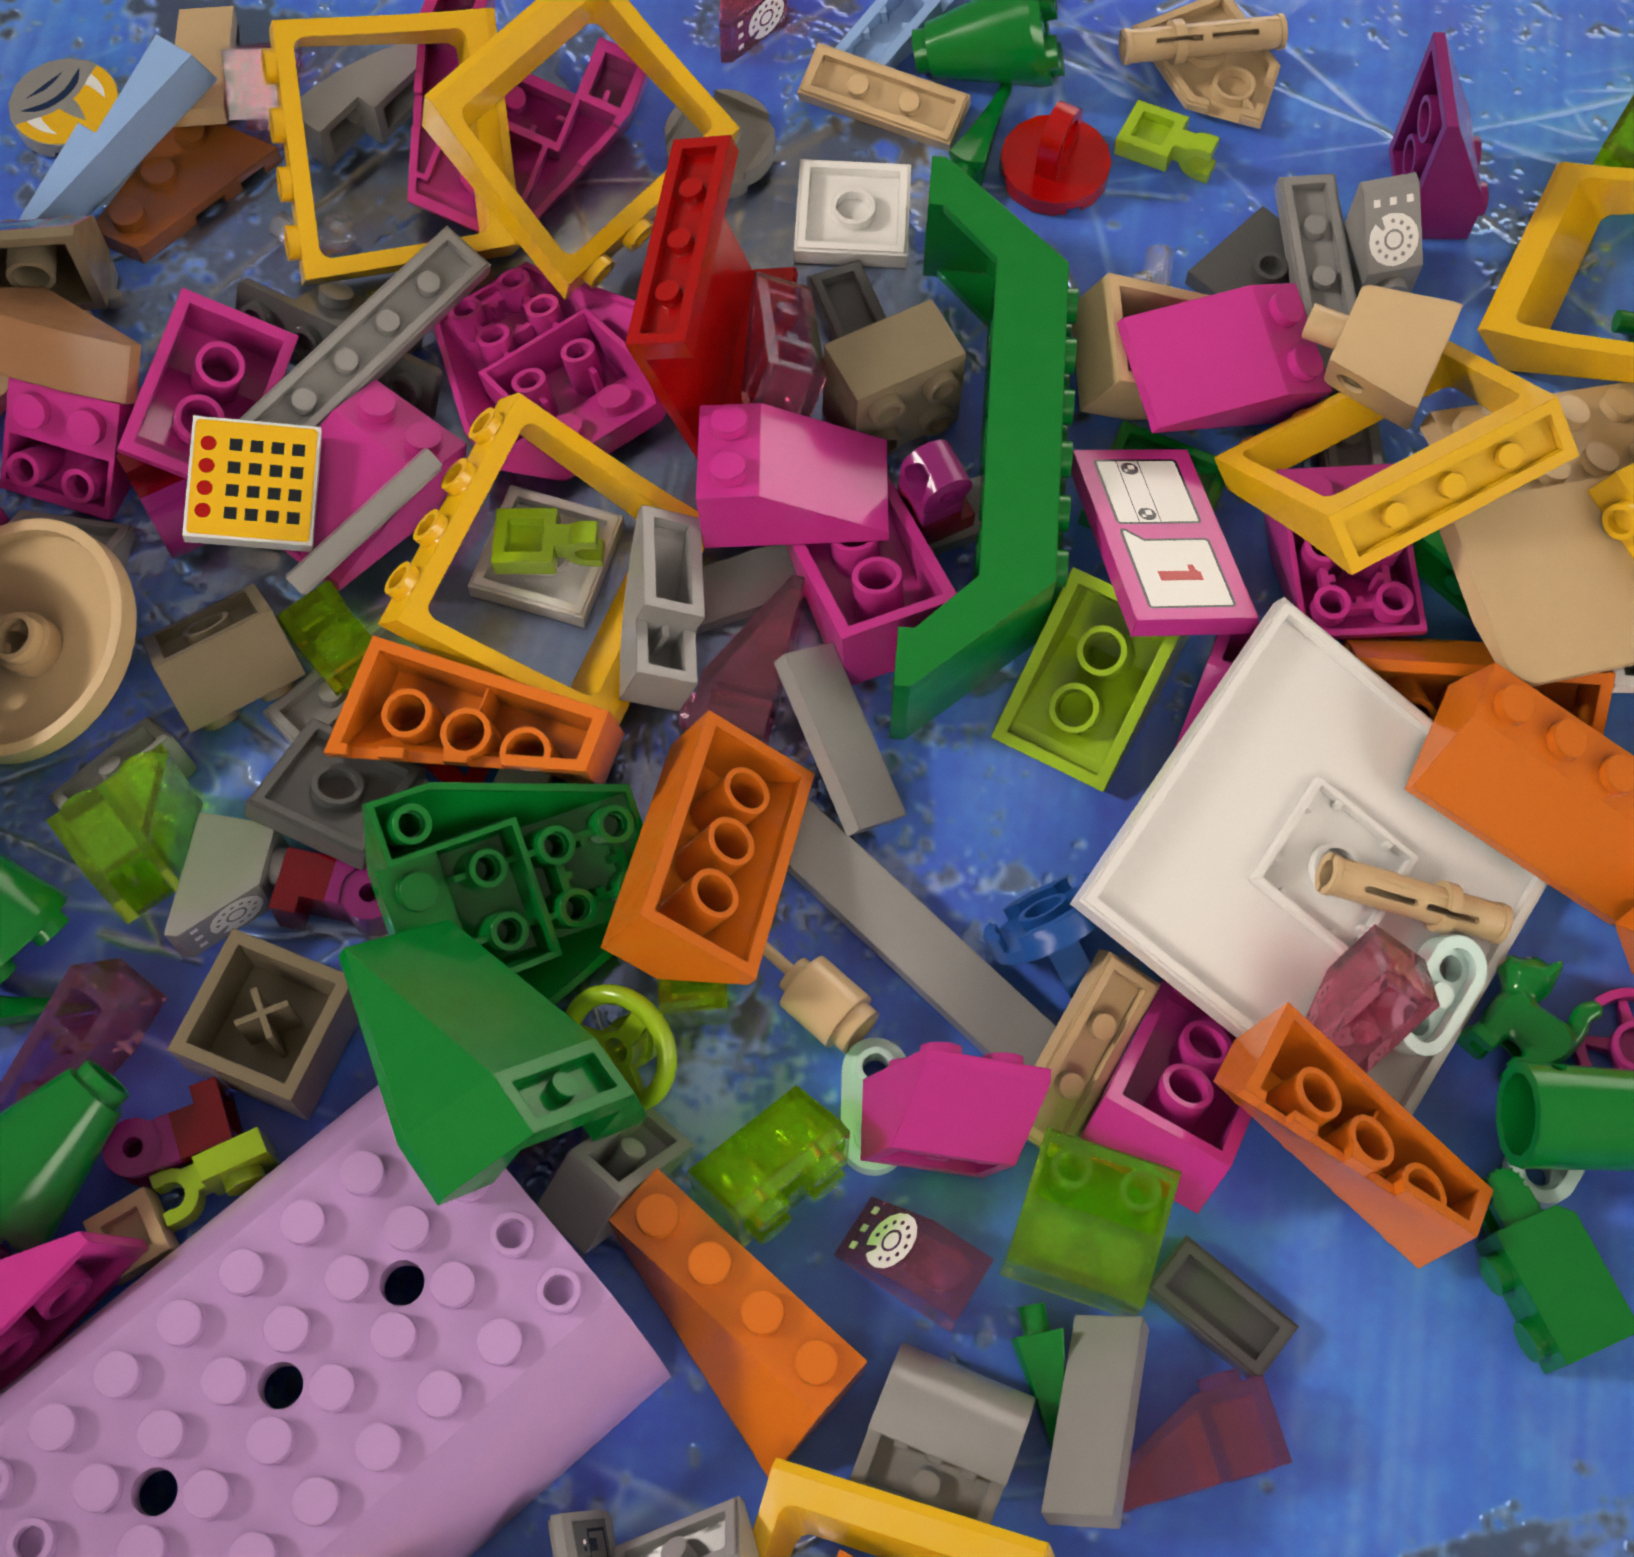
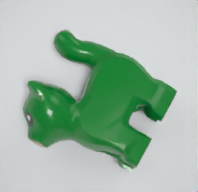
(1520, 1024)

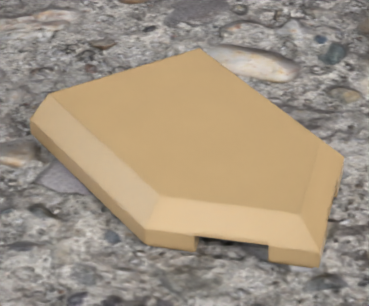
(1223, 85)

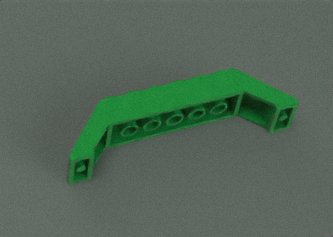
(1020, 564)

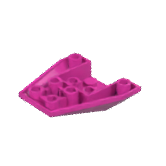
(556, 354)

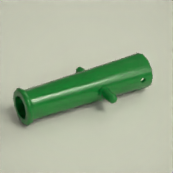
(1566, 1116)

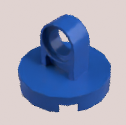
(1042, 927)

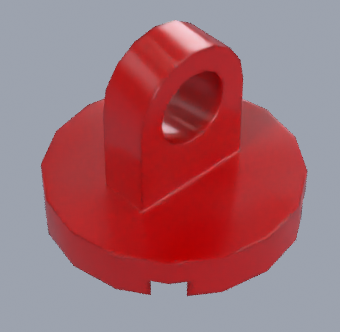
(1055, 162)

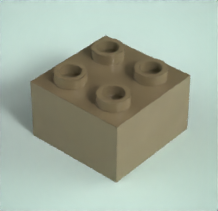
(896, 377)
(267, 1024)

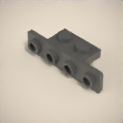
(318, 315)

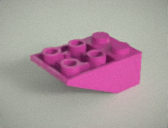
(1368, 604)

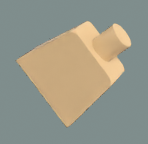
(1384, 348)

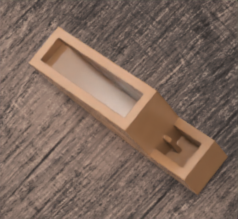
(65, 347)

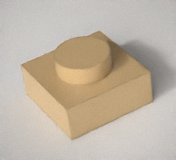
(137, 1217)

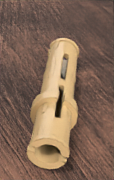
(1142, 46)
(1438, 905)

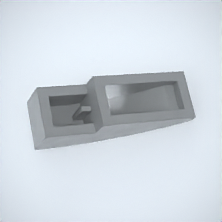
(360, 99)
(662, 610)

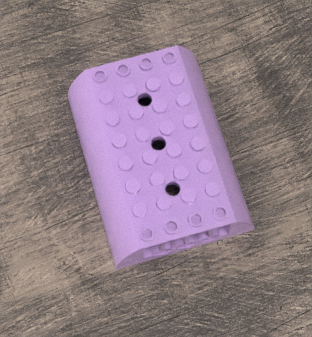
(411, 1418)

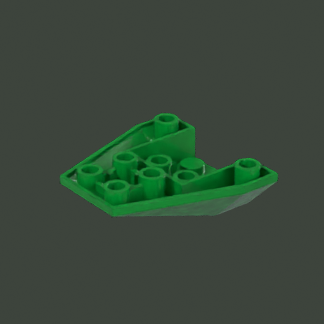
(510, 865)
(474, 1058)

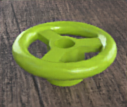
(632, 1038)

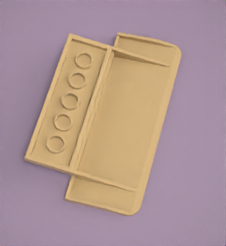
(1537, 563)

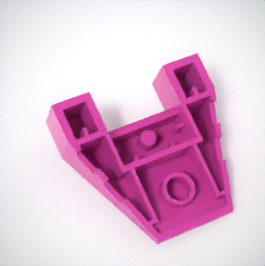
(550, 129)

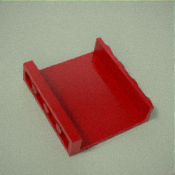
(694, 288)

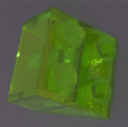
(132, 831)
(772, 1166)
(1091, 1224)

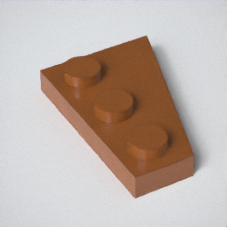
(177, 183)

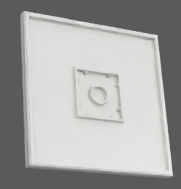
(1224, 847)

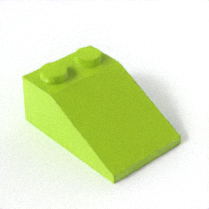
(1086, 685)

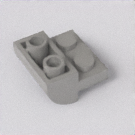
(943, 1435)

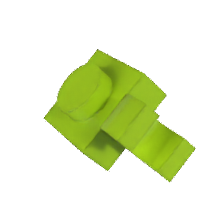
(1160, 135)
(535, 539)
(221, 1169)

